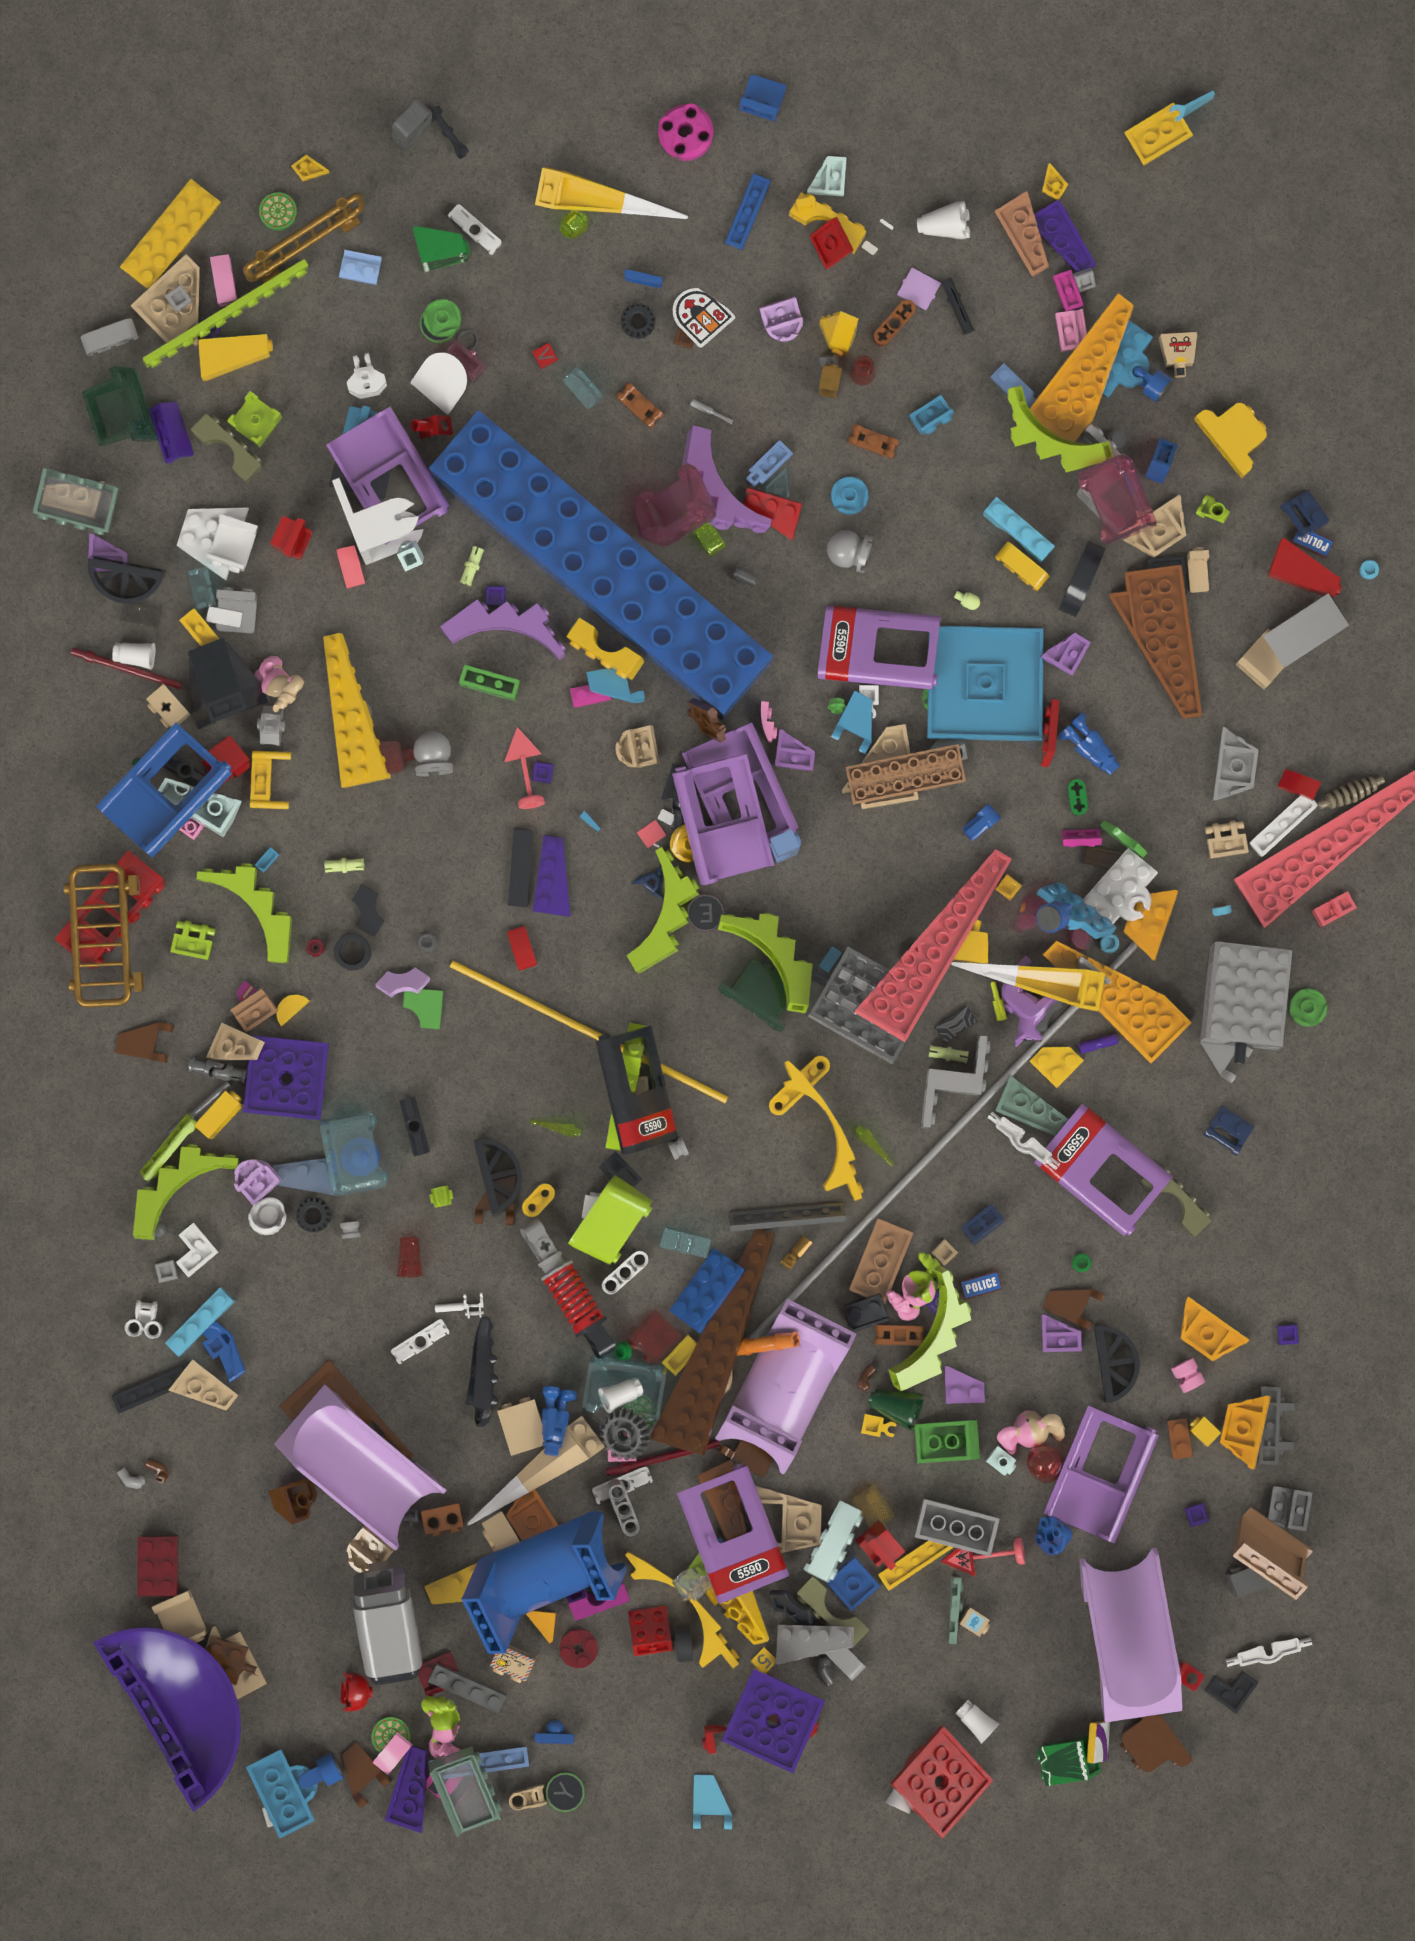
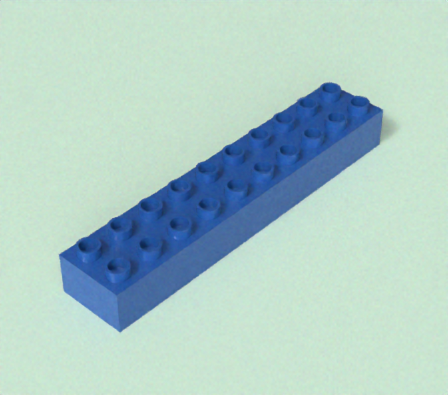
(600, 564)

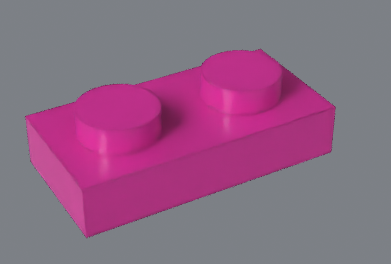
(1068, 291)
(583, 696)
(1081, 837)

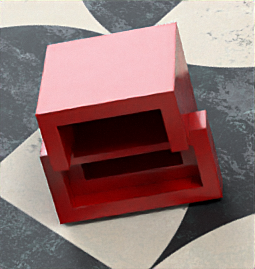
(291, 537)
(232, 754)
(880, 1545)

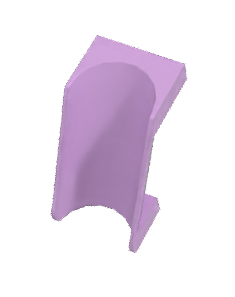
(787, 1384)
(355, 1464)
(1133, 1640)

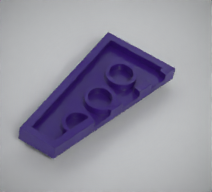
(551, 885)

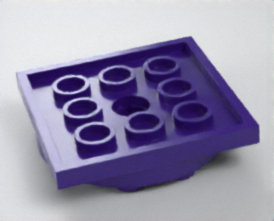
(300, 1097)
(777, 1743)

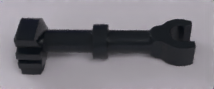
(460, 148)

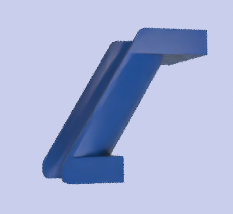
(538, 1574)

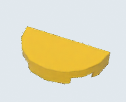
(289, 1007)

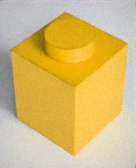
(1204, 1430)

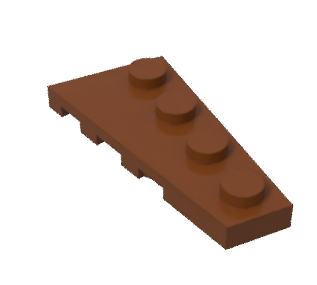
(725, 1501)

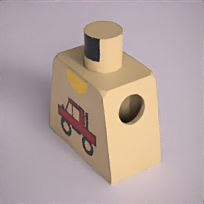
(1178, 351)

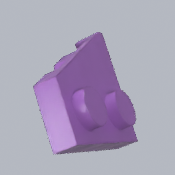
(103, 549)
(1067, 653)
(793, 753)
(1059, 1336)

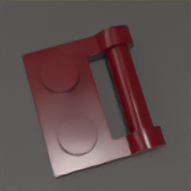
(425, 1670)

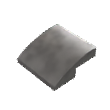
(1289, 1507)

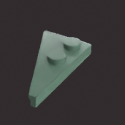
(955, 1606)

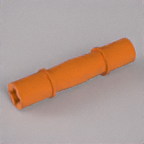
(769, 1343)

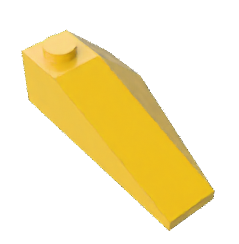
(839, 331)
(746, 1613)

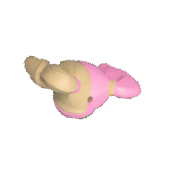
(278, 683)
(1031, 1432)

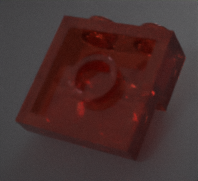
(654, 1338)

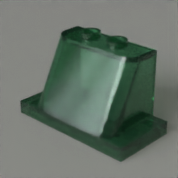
(119, 408)
(759, 992)

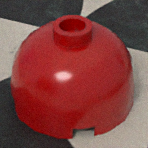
(355, 1692)

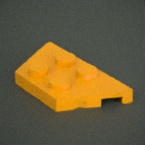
(1150, 929)
(1207, 1332)
(1245, 1428)

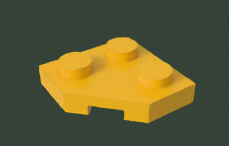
(1056, 1063)

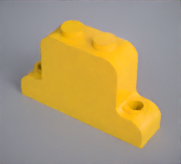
(1234, 434)

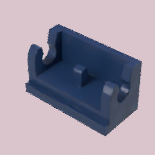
(983, 1224)

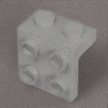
(240, 601)

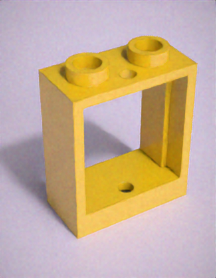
(219, 1114)

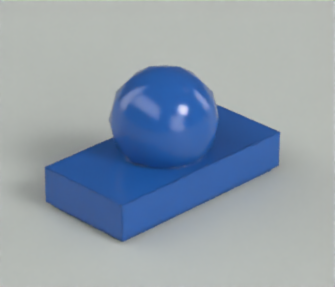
(554, 1734)

